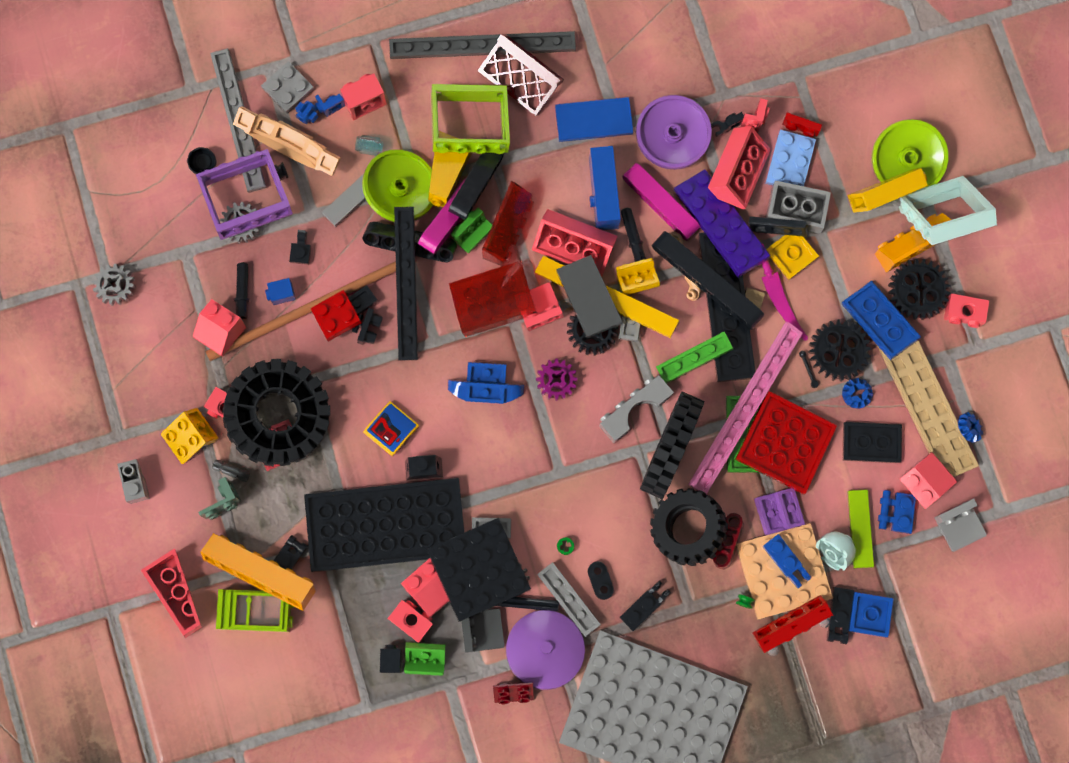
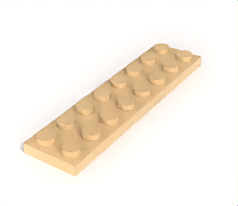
(930, 409)

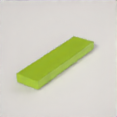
(860, 528)

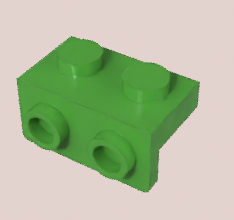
(472, 230)
(424, 659)

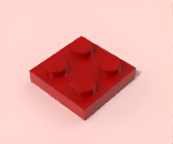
(336, 315)

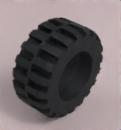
(667, 514)

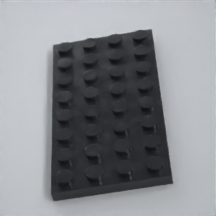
(381, 523)

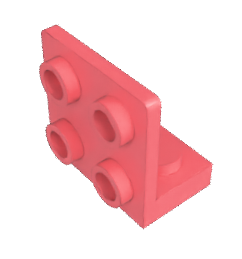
(546, 306)

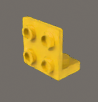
(188, 434)

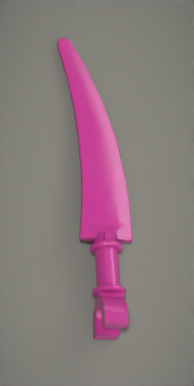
(775, 291)

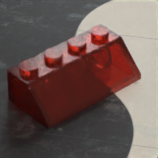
(507, 225)

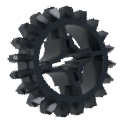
(598, 337)

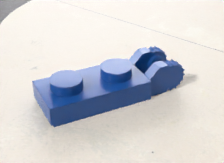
(785, 559)

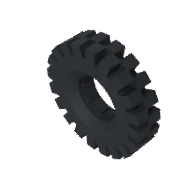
(268, 445)
(672, 445)

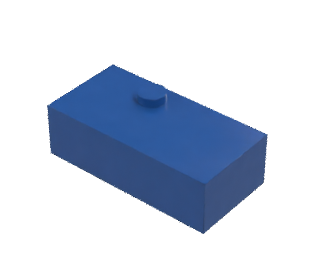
(604, 188)

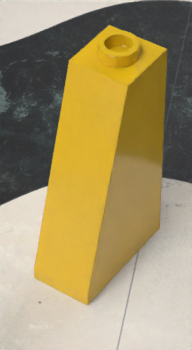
(446, 173)
(887, 190)

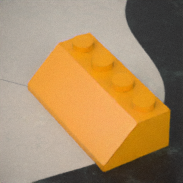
(906, 245)

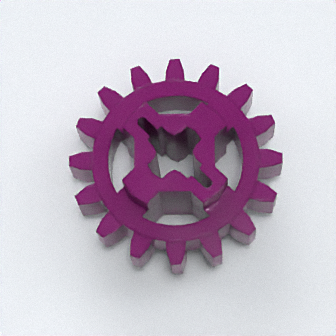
(550, 373)

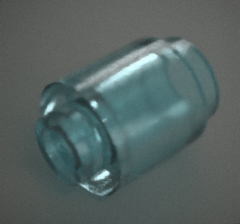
(368, 145)

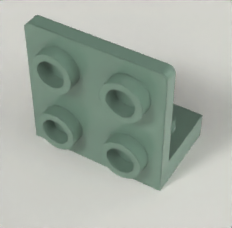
(230, 502)

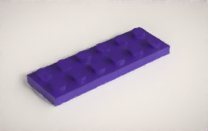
(722, 224)

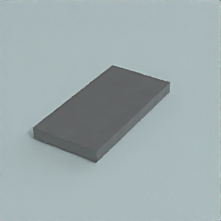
(589, 296)

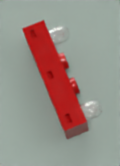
(792, 624)

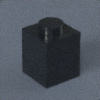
(390, 659)

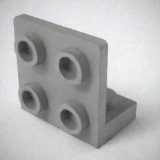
(961, 525)

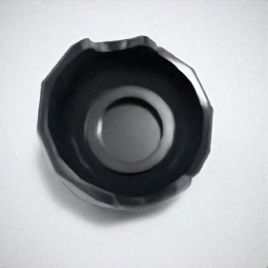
(201, 159)

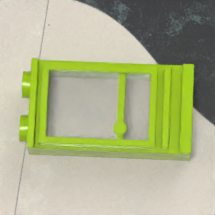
(252, 611)

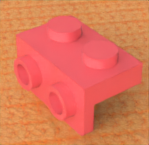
(759, 118)

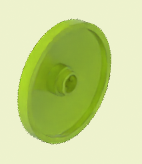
(907, 147)
(397, 180)

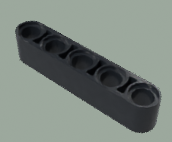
(475, 184)
(383, 237)

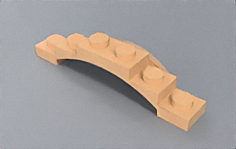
(287, 140)

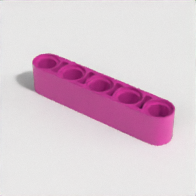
(661, 201)
(440, 227)

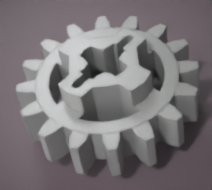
(236, 210)
(119, 279)

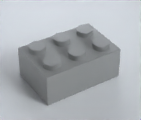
(799, 204)

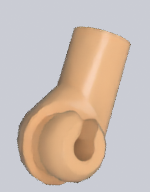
(694, 291)

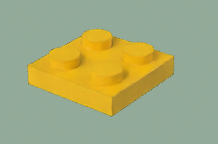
(792, 254)

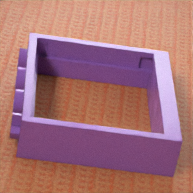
(254, 218)

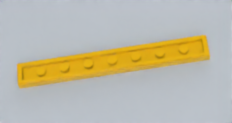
(624, 304)

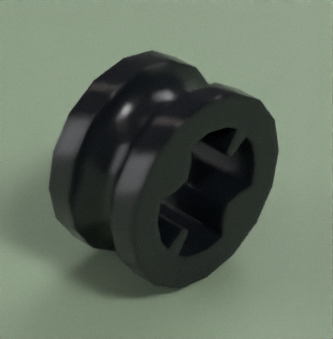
(281, 171)

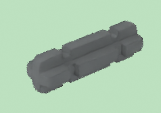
(230, 470)

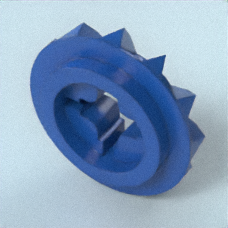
(855, 401)
(967, 421)

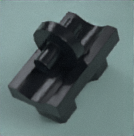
(370, 319)

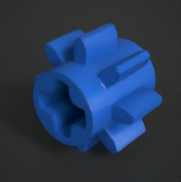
(306, 112)

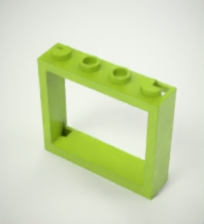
(470, 93)

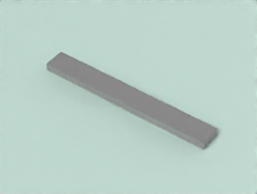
(232, 101)

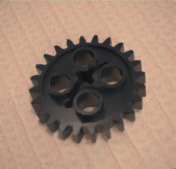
(936, 288)
(856, 355)

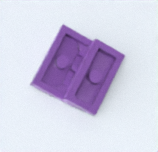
(779, 511)

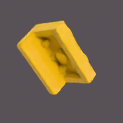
(637, 276)

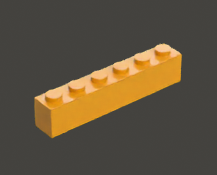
(258, 571)

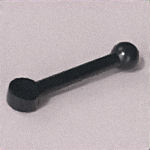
(814, 384)

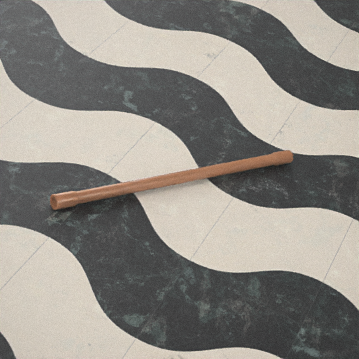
(305, 309)

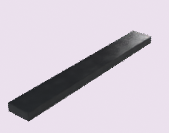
(406, 283)

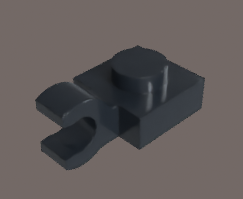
(732, 121)
(300, 251)

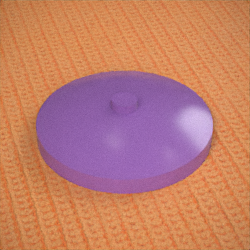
(673, 132)
(545, 649)

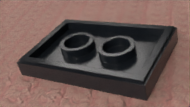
(872, 442)

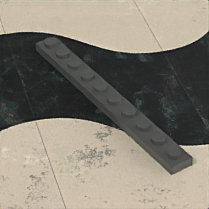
(479, 45)

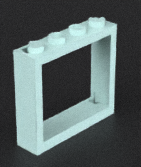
(957, 187)

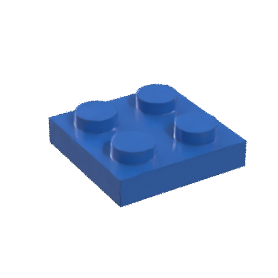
(871, 614)

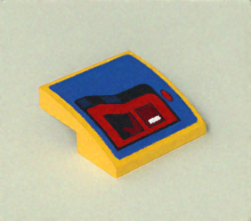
(391, 428)

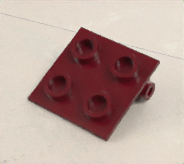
(515, 692)

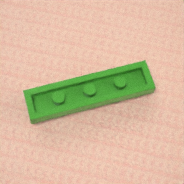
(694, 357)

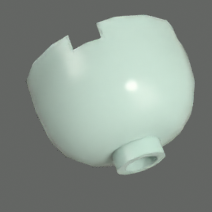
(837, 550)

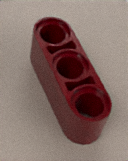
(729, 551)

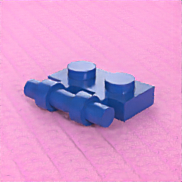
(902, 513)

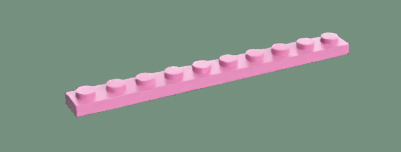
(745, 408)

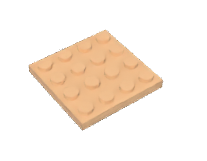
(766, 582)

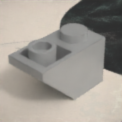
(133, 482)

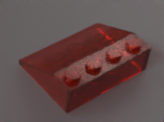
(492, 299)

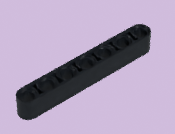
(708, 280)

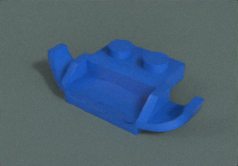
(486, 384)

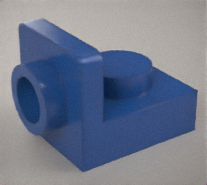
(331, 105)

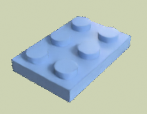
(790, 158)

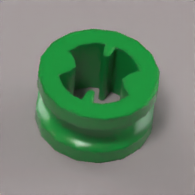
(560, 542)
(745, 601)

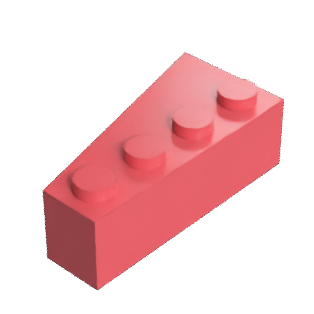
(171, 587)

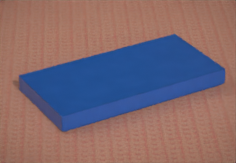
(594, 119)
(881, 320)

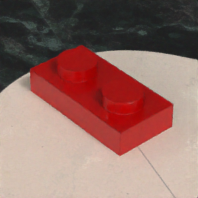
(801, 124)

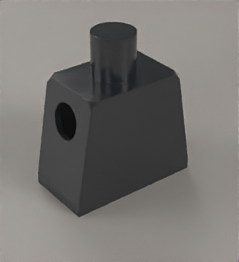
(423, 467)

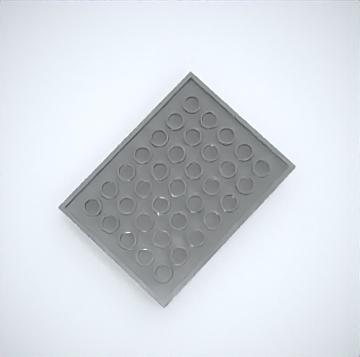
(650, 707)

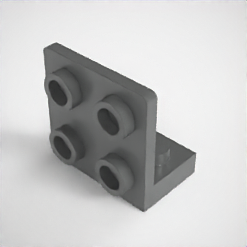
(483, 631)

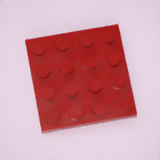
(786, 442)

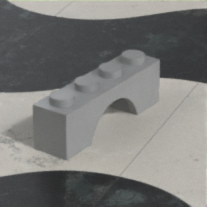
(654, 393)

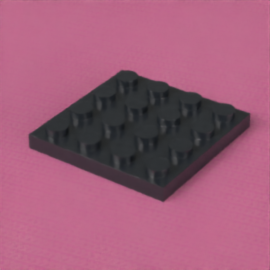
(478, 569)

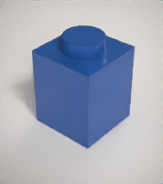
(280, 291)

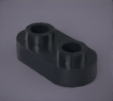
(600, 580)

